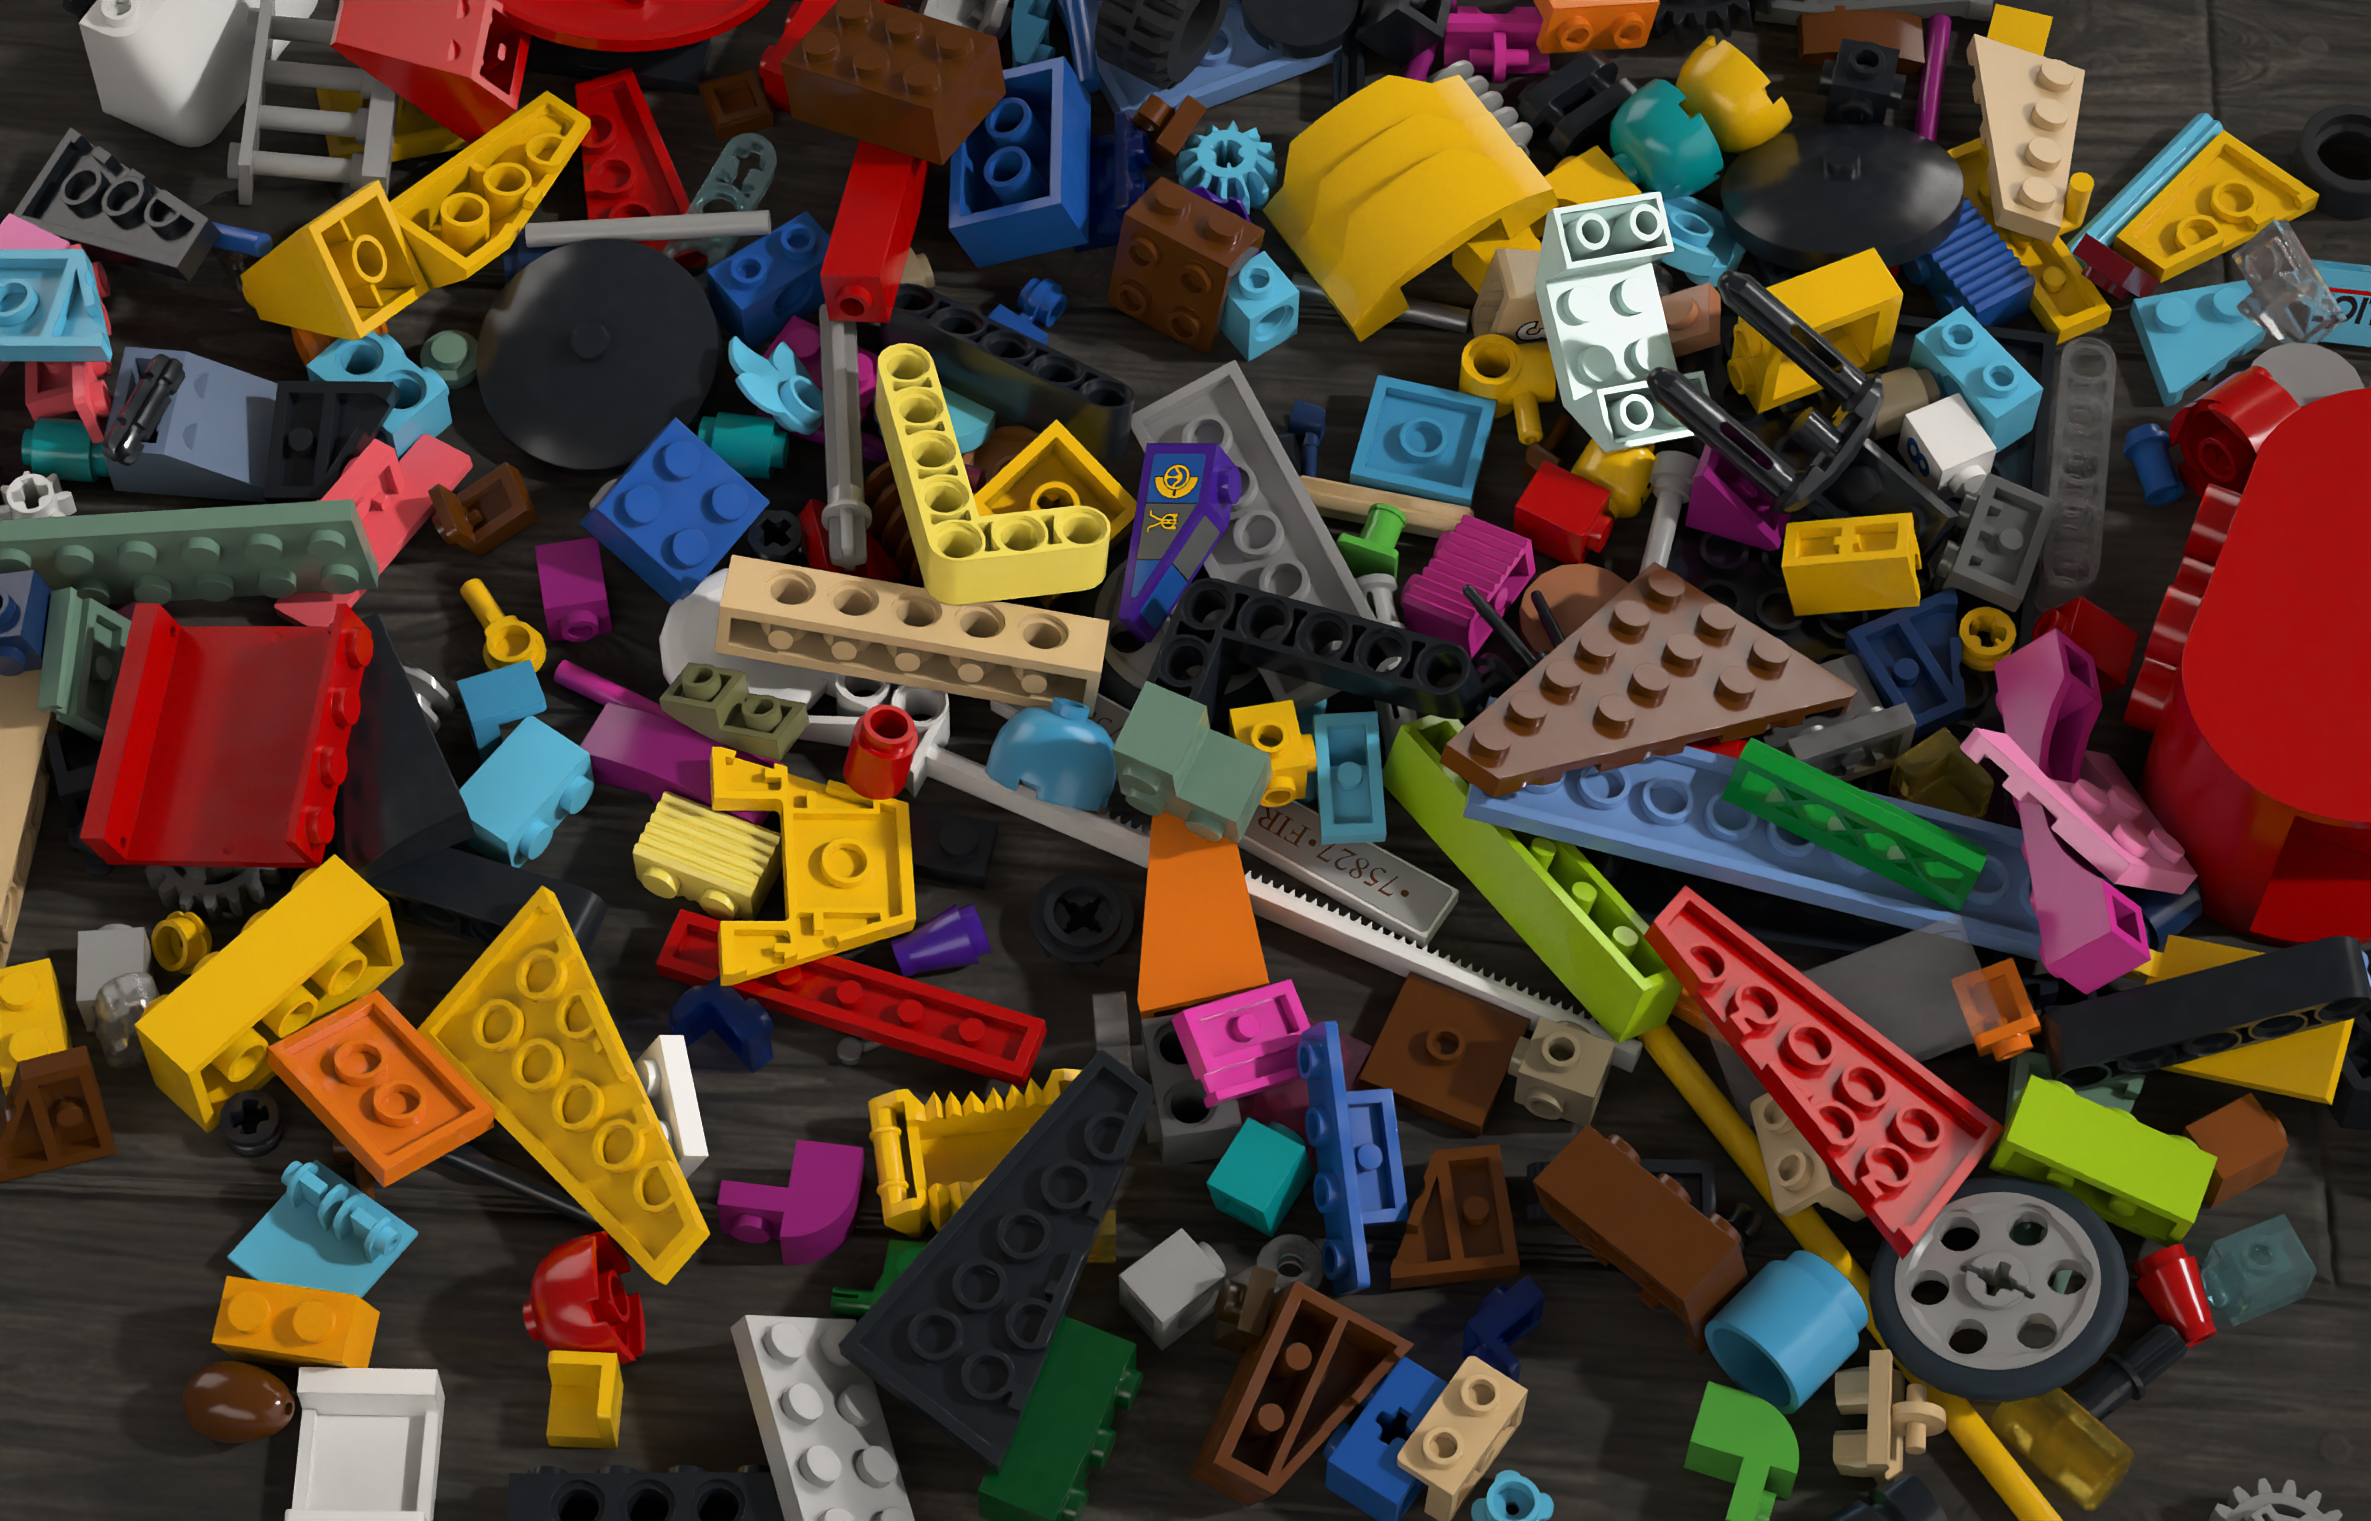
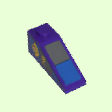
(1176, 525)

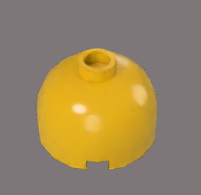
(1730, 97)

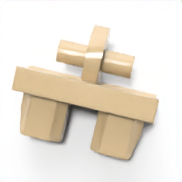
(1880, 1394)

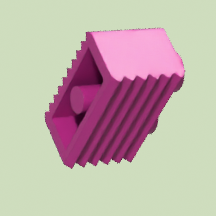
(1473, 554)

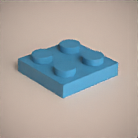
(1423, 441)

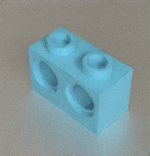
(387, 362)

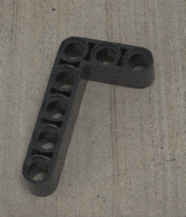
(1296, 651)

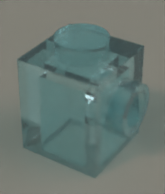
(2257, 1270)

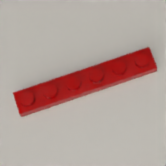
(870, 1005)

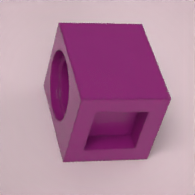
(573, 590)

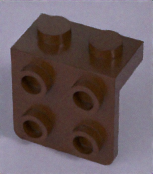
(1179, 262)

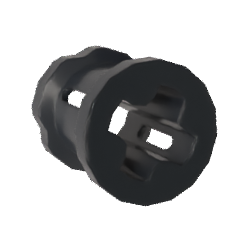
(781, 540)

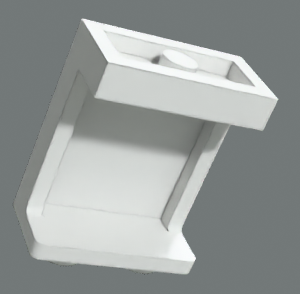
(367, 1444)

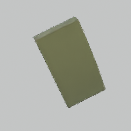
(720, 707)

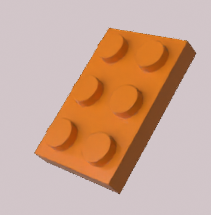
(380, 1088)

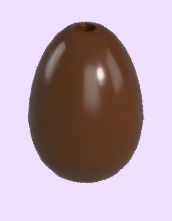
(236, 1402)

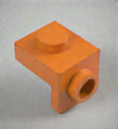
(2015, 1011)

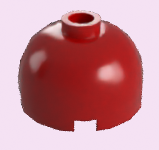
(583, 1301)

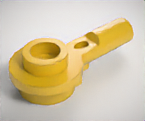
(506, 637)

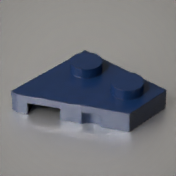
(1915, 660)

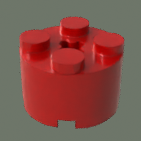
(2227, 427)

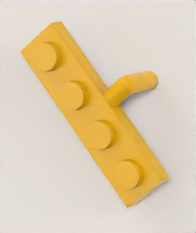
(2062, 296)

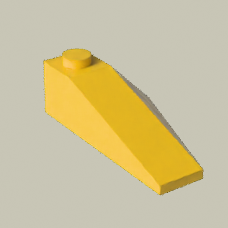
(488, 191)

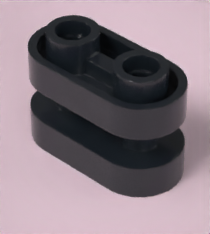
(1575, 104)

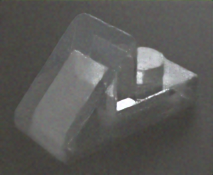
(2287, 288)

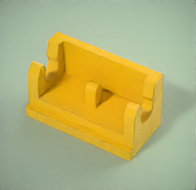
(1852, 564)

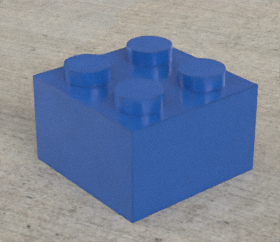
(675, 512)

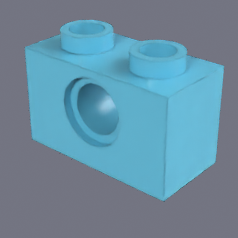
(1983, 372)

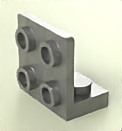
(1851, 743)

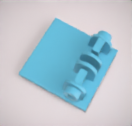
(323, 1235)

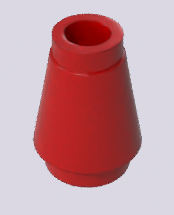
(2176, 1293)

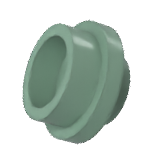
(451, 356)

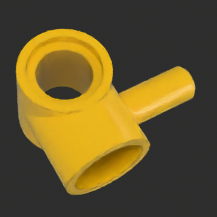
(1522, 381)

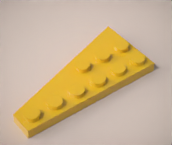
(554, 1069)

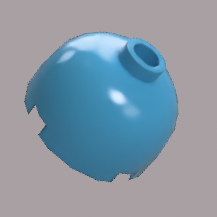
(1056, 755)

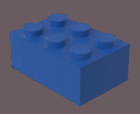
(1025, 169)

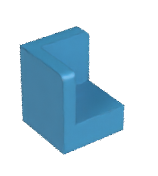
(499, 699)

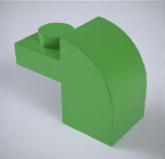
(1745, 1444)

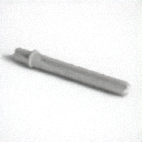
(846, 511)

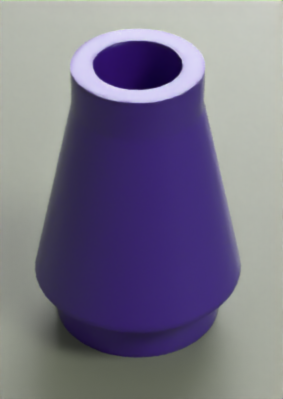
(943, 942)

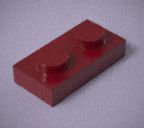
(2112, 270)

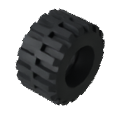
(1157, 37)

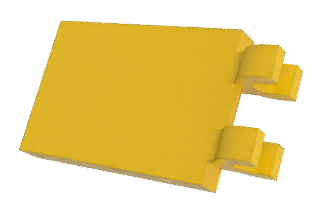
(2293, 1065)

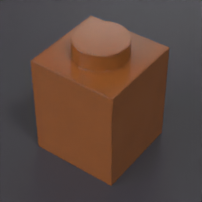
(2247, 1145)

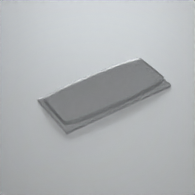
(1912, 989)

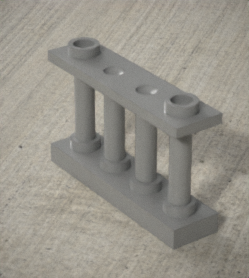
(369, 126)

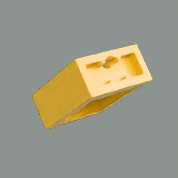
(1846, 302)

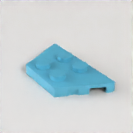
(50, 307)

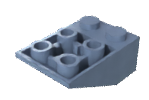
(209, 437)

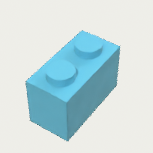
(526, 792)

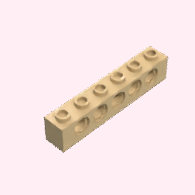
(908, 636)

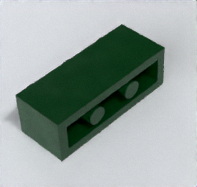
(1064, 1428)

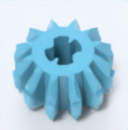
(1229, 165)

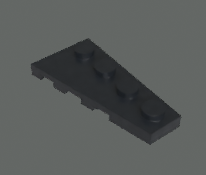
(116, 212)

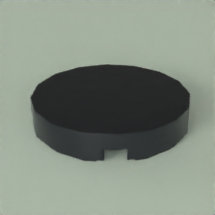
(1300, 26)

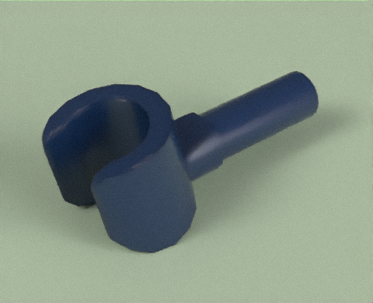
(1308, 422)

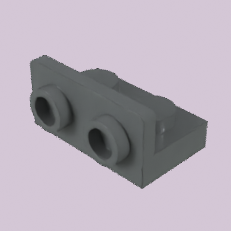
(1997, 542)

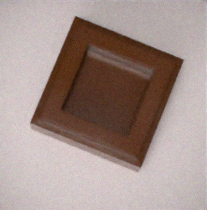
(736, 105)

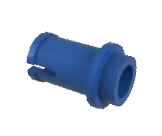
(2149, 452)

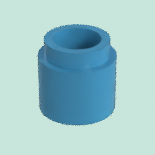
(1788, 1330)

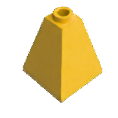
(339, 270)

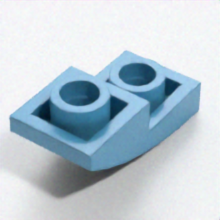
(1031, 31)

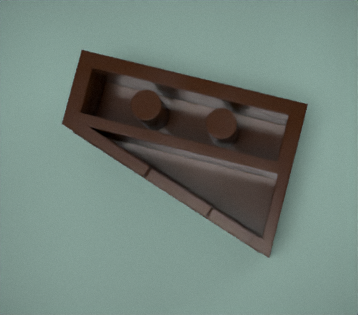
(1644, 1229)
(1292, 1392)

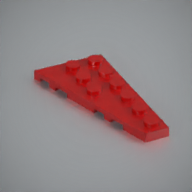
(1859, 1100)

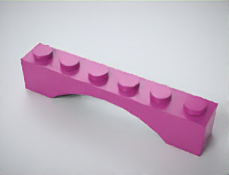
(2049, 710)

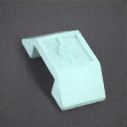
(1609, 318)

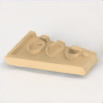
(2029, 133)

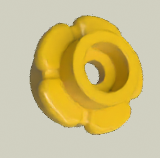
(181, 942)

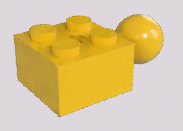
(1057, 474)

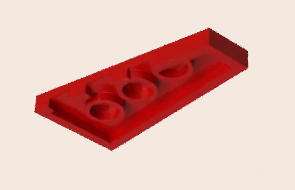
(626, 158)

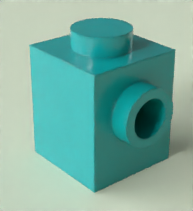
(1260, 1175)

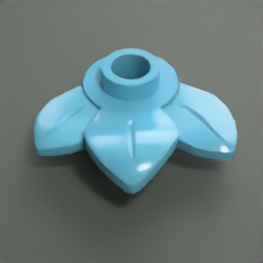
(778, 386)

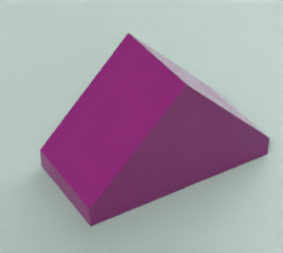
(1732, 506)

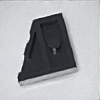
(319, 431)

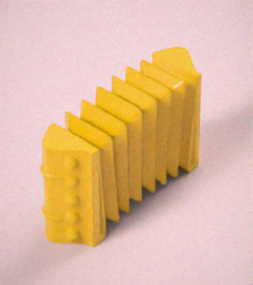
(942, 1153)

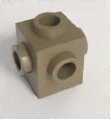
(1561, 1071)

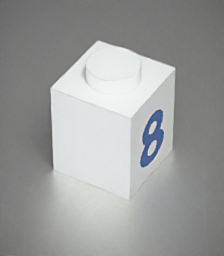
(1946, 447)

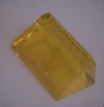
(2066, 1445)

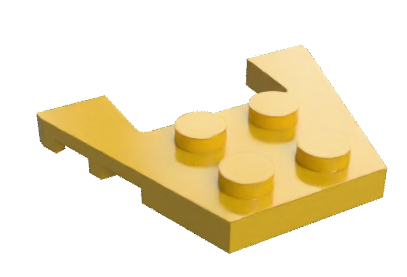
(841, 868)

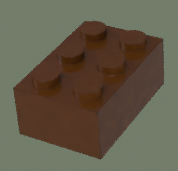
(894, 78)

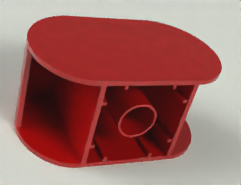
(2268, 687)

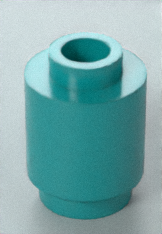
(746, 443)
(63, 449)

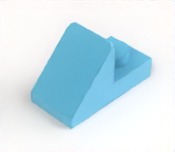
(1349, 778)

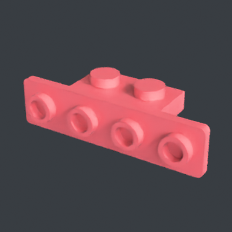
(73, 386)
(391, 506)

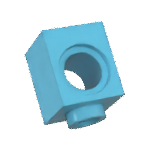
(1260, 308)

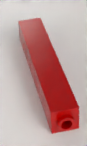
(873, 234)

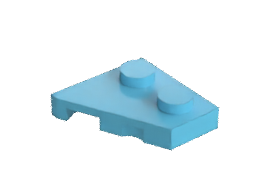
(2193, 334)

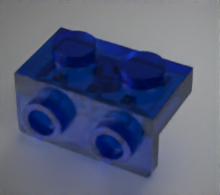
(1115, 180)

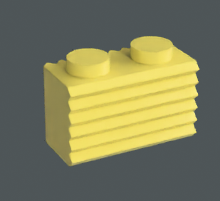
(707, 858)

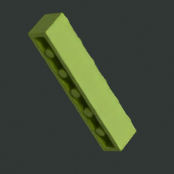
(1539, 889)

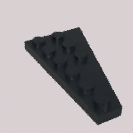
(988, 1293)

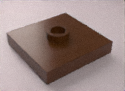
(1444, 1053)

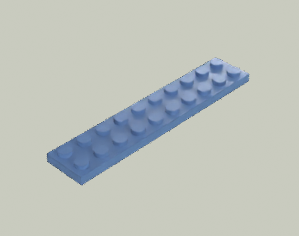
(1675, 819)

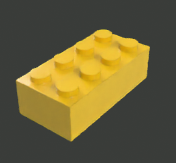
(283, 972)

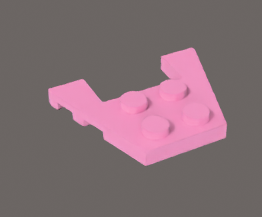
(2096, 815)

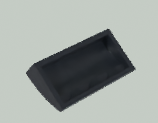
(397, 784)

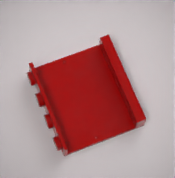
(226, 742)

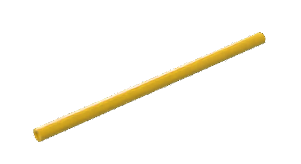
(1816, 1237)

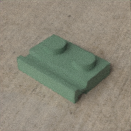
(81, 661)

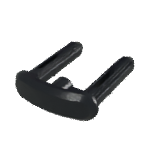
(1829, 444)

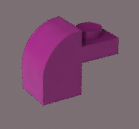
(808, 1216)

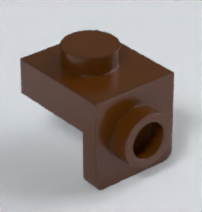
(484, 511)

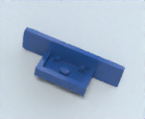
(1356, 1158)

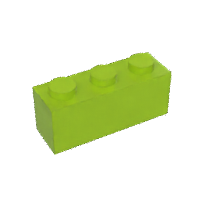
(2106, 1160)

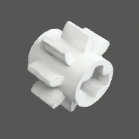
(35, 498)

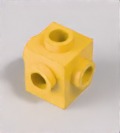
(1277, 732)

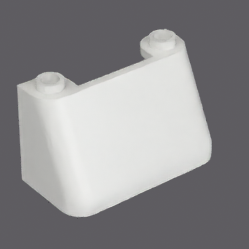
(176, 62)

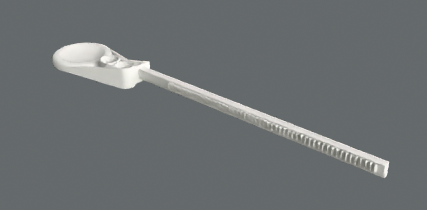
(691, 637)

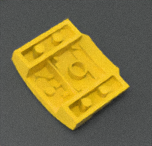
(1396, 188)

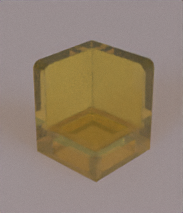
(1941, 777)

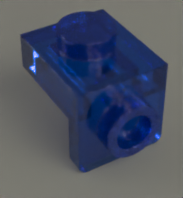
(737, 1022)
(1500, 1322)

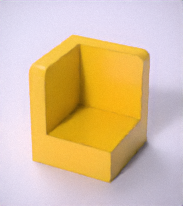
(584, 1399)

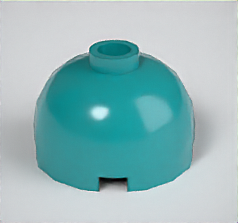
(1661, 145)

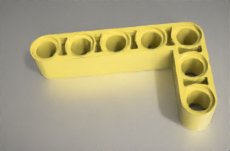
(958, 551)

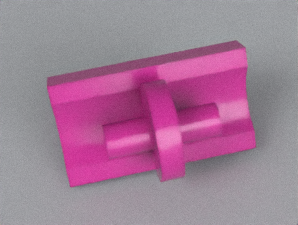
(1495, 42)

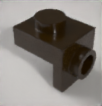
(1243, 1308)

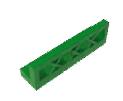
(1855, 824)

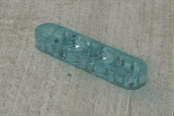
(726, 168)

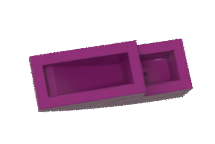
(656, 756)

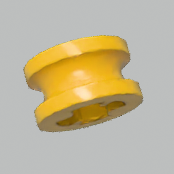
(2001, 632)

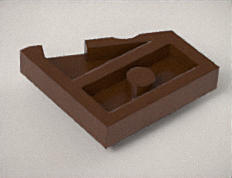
(53, 1116)
(1459, 1222)

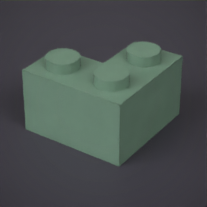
(1182, 767)

